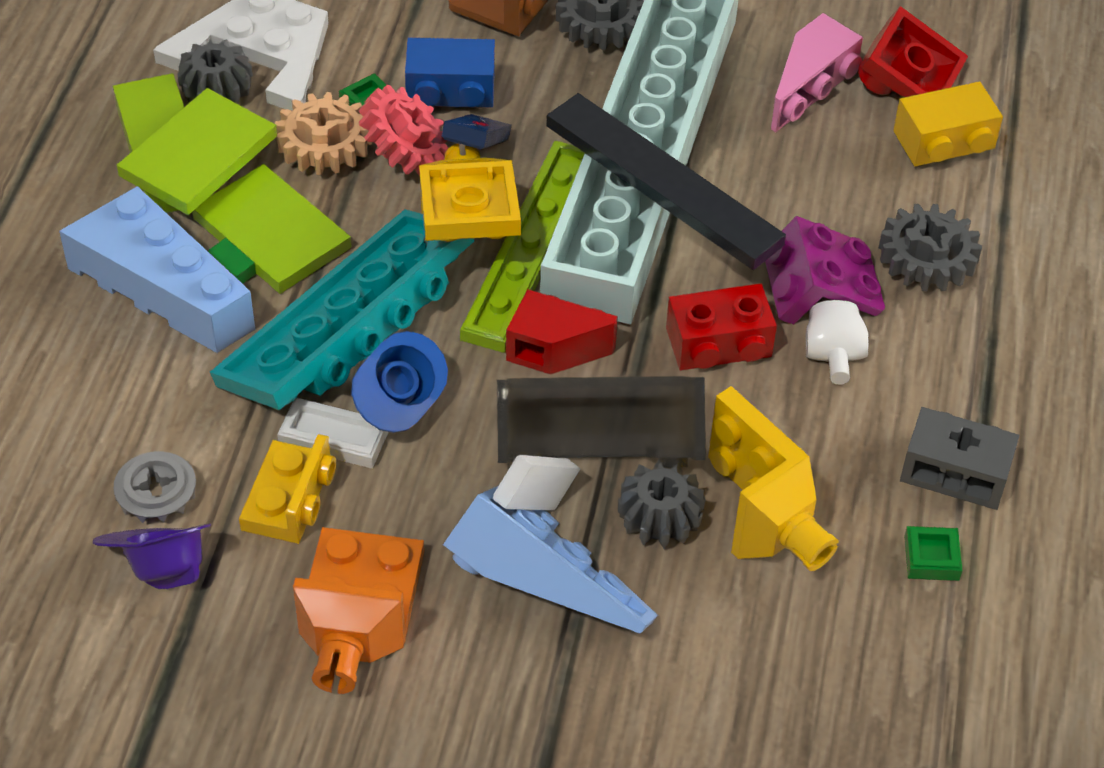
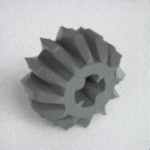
(216, 68)
(661, 503)

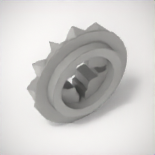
(172, 473)

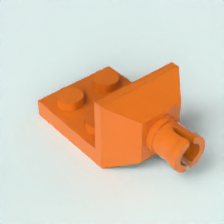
(356, 601)

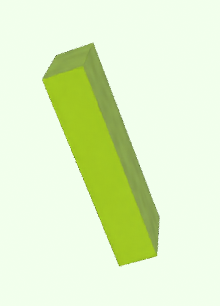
(144, 109)

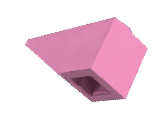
(817, 62)

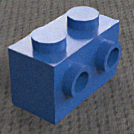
(451, 71)

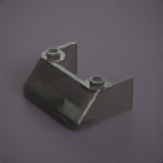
(602, 418)

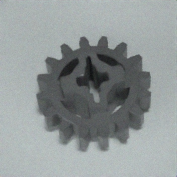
(598, 20)
(930, 247)

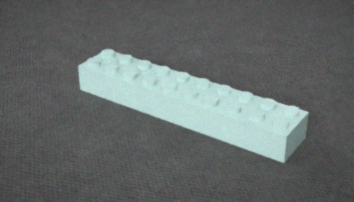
(661, 92)

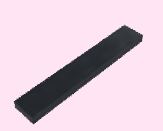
(666, 181)

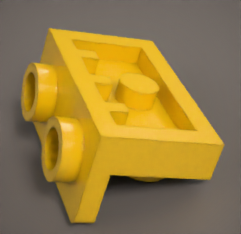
(288, 490)

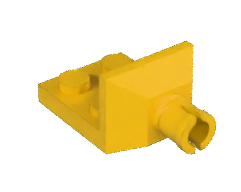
(469, 197)
(775, 485)

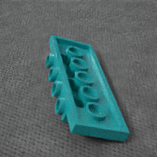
(342, 316)

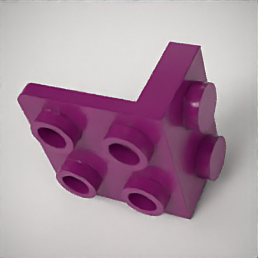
(820, 265)

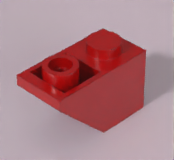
(558, 334)

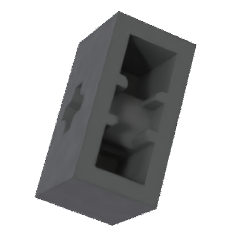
(959, 458)

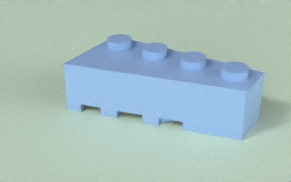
(162, 268)

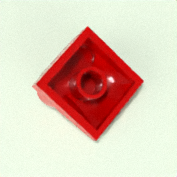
(910, 58)

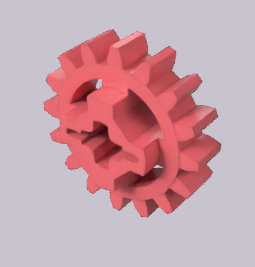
(402, 129)

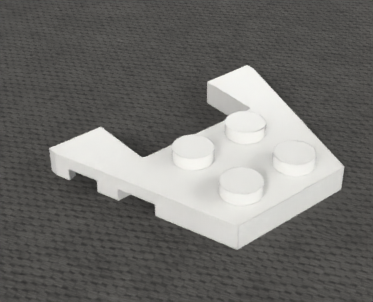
(271, 33)

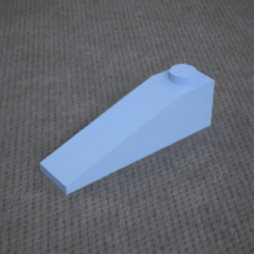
(528, 555)

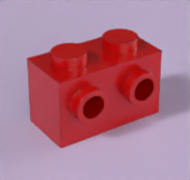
(720, 326)

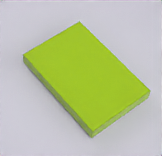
(197, 151)
(273, 227)

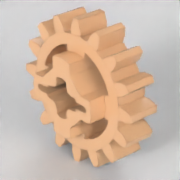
(322, 133)

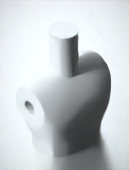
(837, 336)

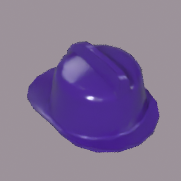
(160, 555)

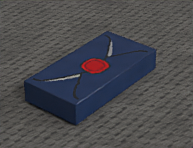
(476, 131)

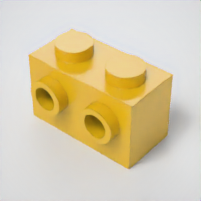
(947, 123)

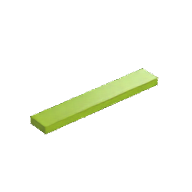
(521, 256)

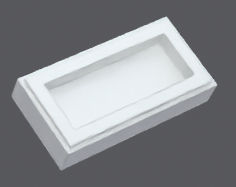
(348, 433)
(535, 483)

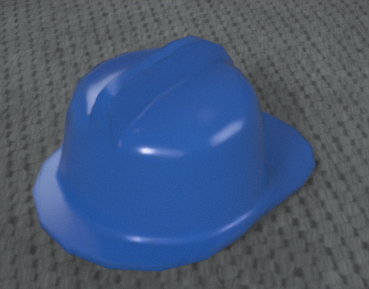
(399, 381)

